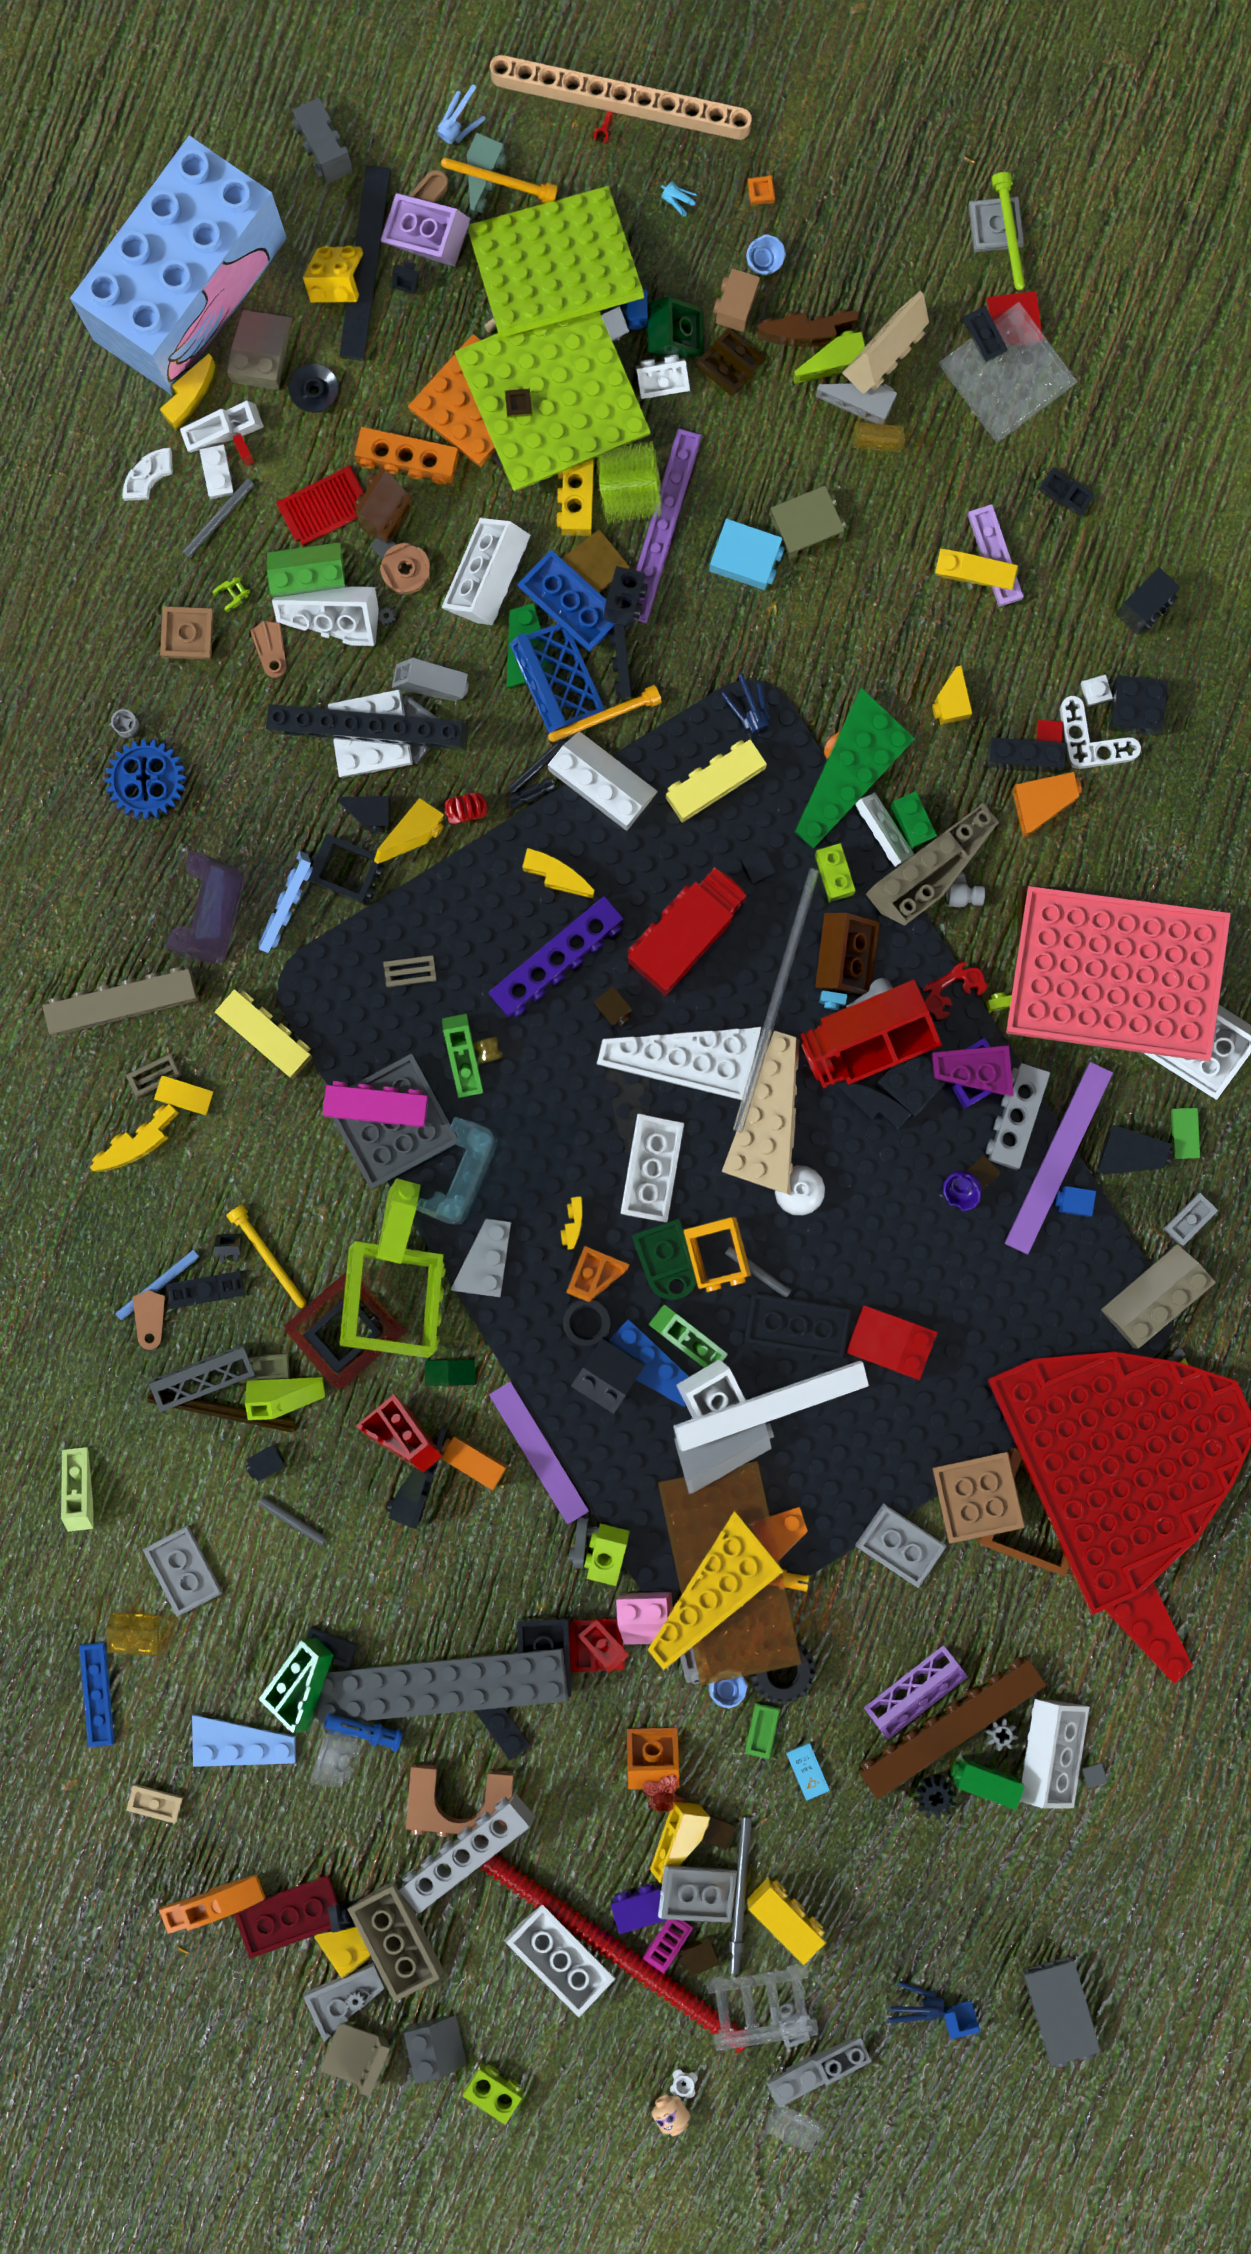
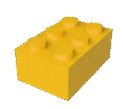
(786, 1920)

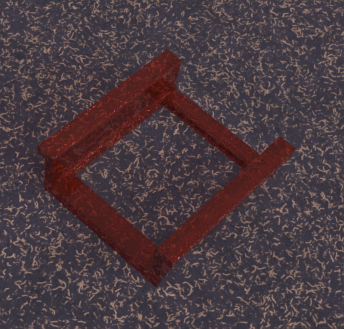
(396, 1331)

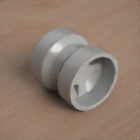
(122, 719)

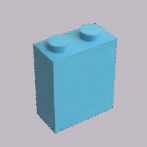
(746, 554)

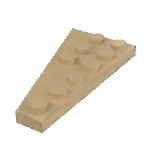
(767, 1139)

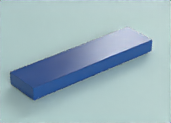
(96, 1694)

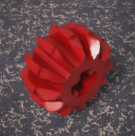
(466, 808)

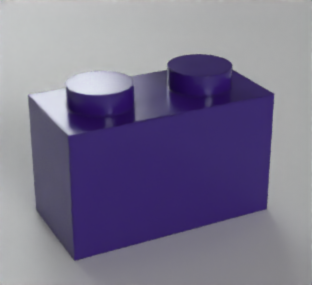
(636, 1908)

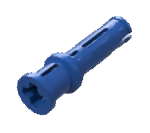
(376, 1731)

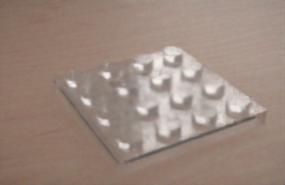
(1014, 384)

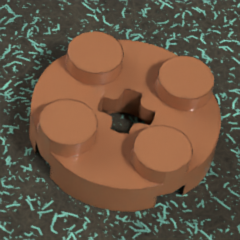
(418, 575)

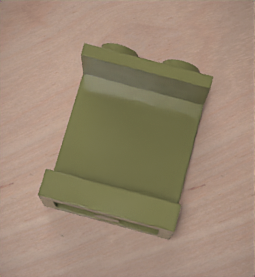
(807, 520)

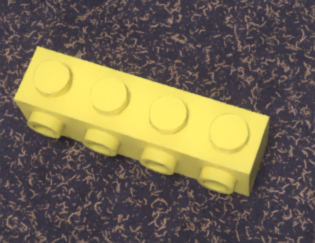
(715, 780)
(263, 1034)

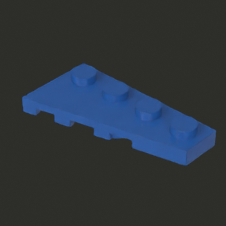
(660, 1371)

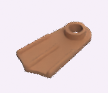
(270, 647)
(149, 1317)

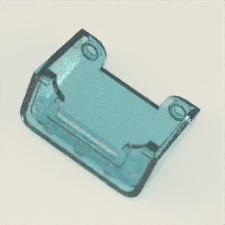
(480, 1148)

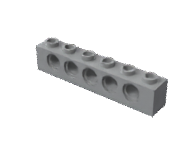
(422, 1894)

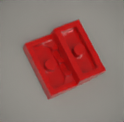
(1000, 304)
(580, 1657)

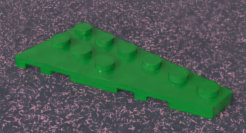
(857, 759)

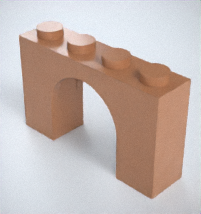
(425, 1813)

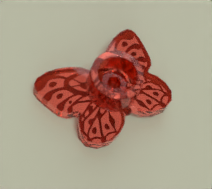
(662, 1793)

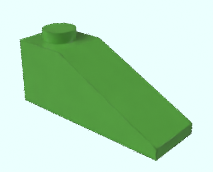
(462, 1055)
(686, 1337)

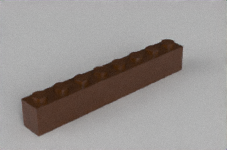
(951, 1727)

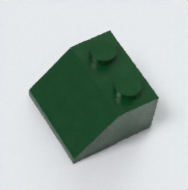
(675, 328)

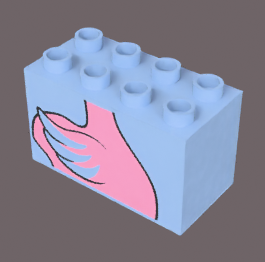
(180, 265)

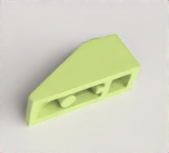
(76, 1490)

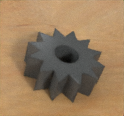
(391, 616)

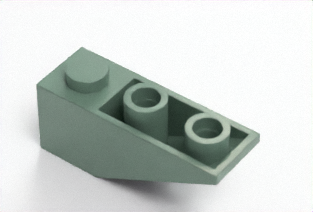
(486, 155)

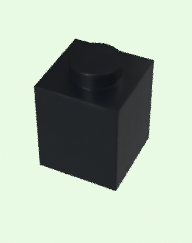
(265, 1463)

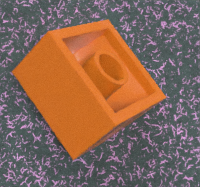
(651, 1755)

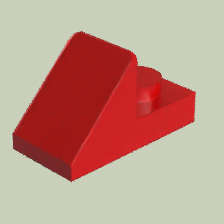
(602, 1646)

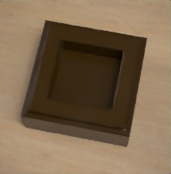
(518, 403)
(984, 1171)
(719, 1833)

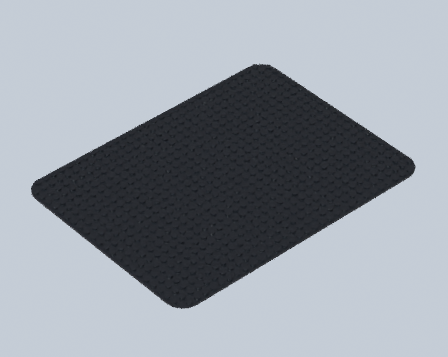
(883, 1220)

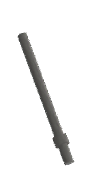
(736, 1945)

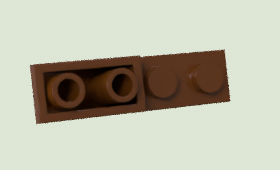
(798, 332)

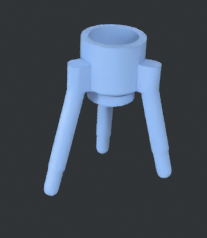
(449, 127)

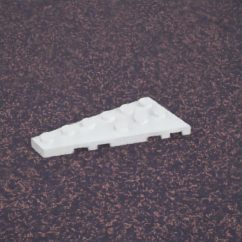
(699, 1060)

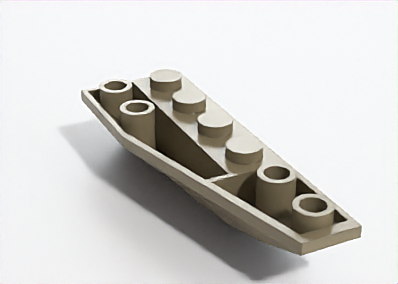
(933, 869)

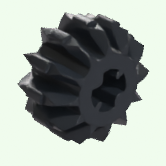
(938, 1805)

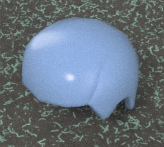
(765, 255)
(728, 1692)

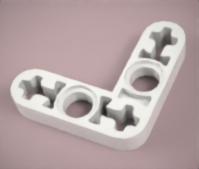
(1090, 749)

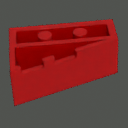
(400, 1432)

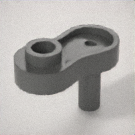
(578, 1554)

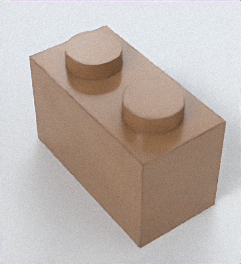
(737, 299)

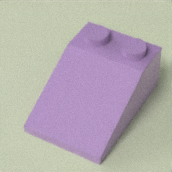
(426, 229)

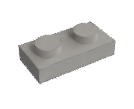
(1190, 1219)

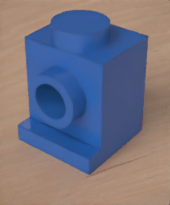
(636, 313)

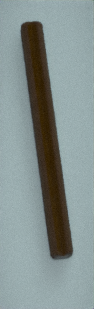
(225, 1411)

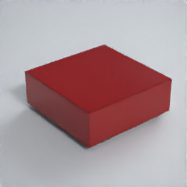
(243, 450)
(1049, 731)

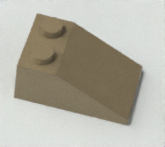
(259, 350)

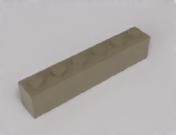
(120, 1002)

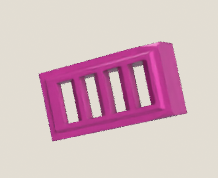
(675, 1947)

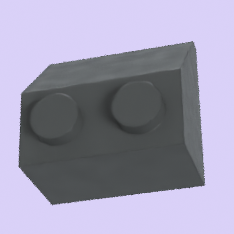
(435, 2048)

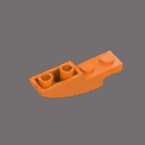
(213, 1905)

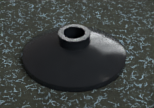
(311, 377)

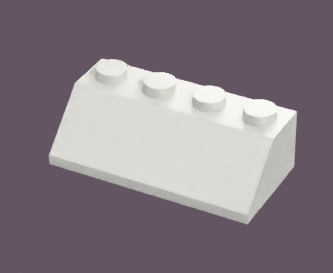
(486, 570)
(601, 780)
(1054, 1753)
(559, 1960)

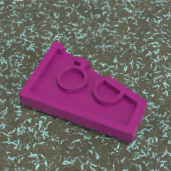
(976, 1068)

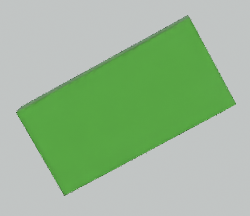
(1185, 1133)
(762, 1730)

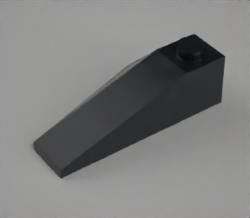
(413, 1494)

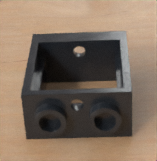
(323, 859)
(325, 1351)

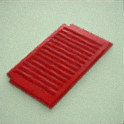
(321, 506)

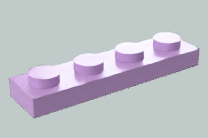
(992, 546)

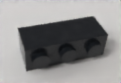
(1026, 755)

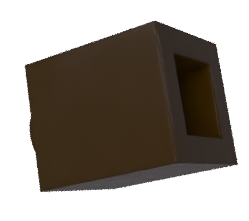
(613, 1007)
(698, 1956)

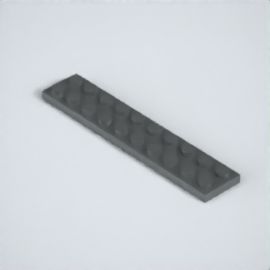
(445, 1686)

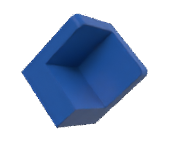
(961, 2020)

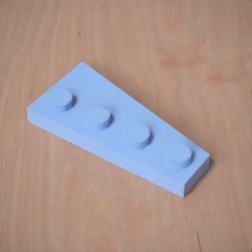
(270, 935)
(238, 1744)

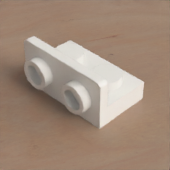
(662, 377)

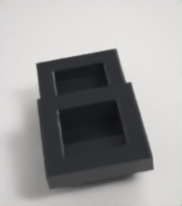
(1065, 492)

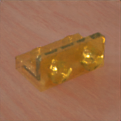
(878, 437)

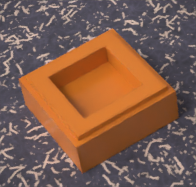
(761, 190)

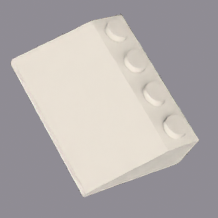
(1228, 1054)

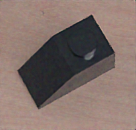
(369, 811)

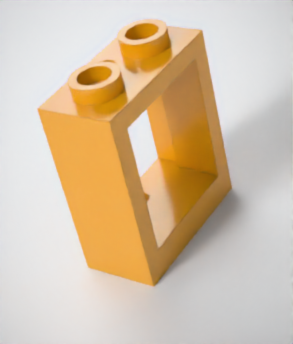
(691, 1238)

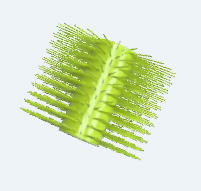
(622, 483)

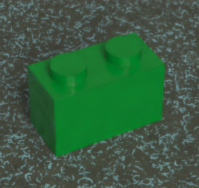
(913, 820)

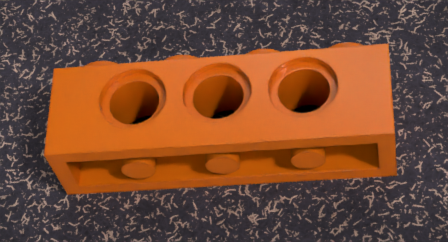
(372, 440)

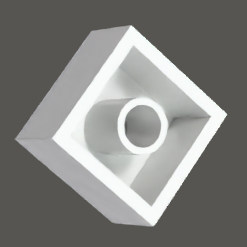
(710, 1390)

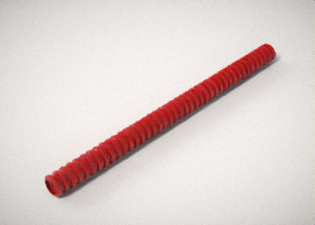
(607, 1945)

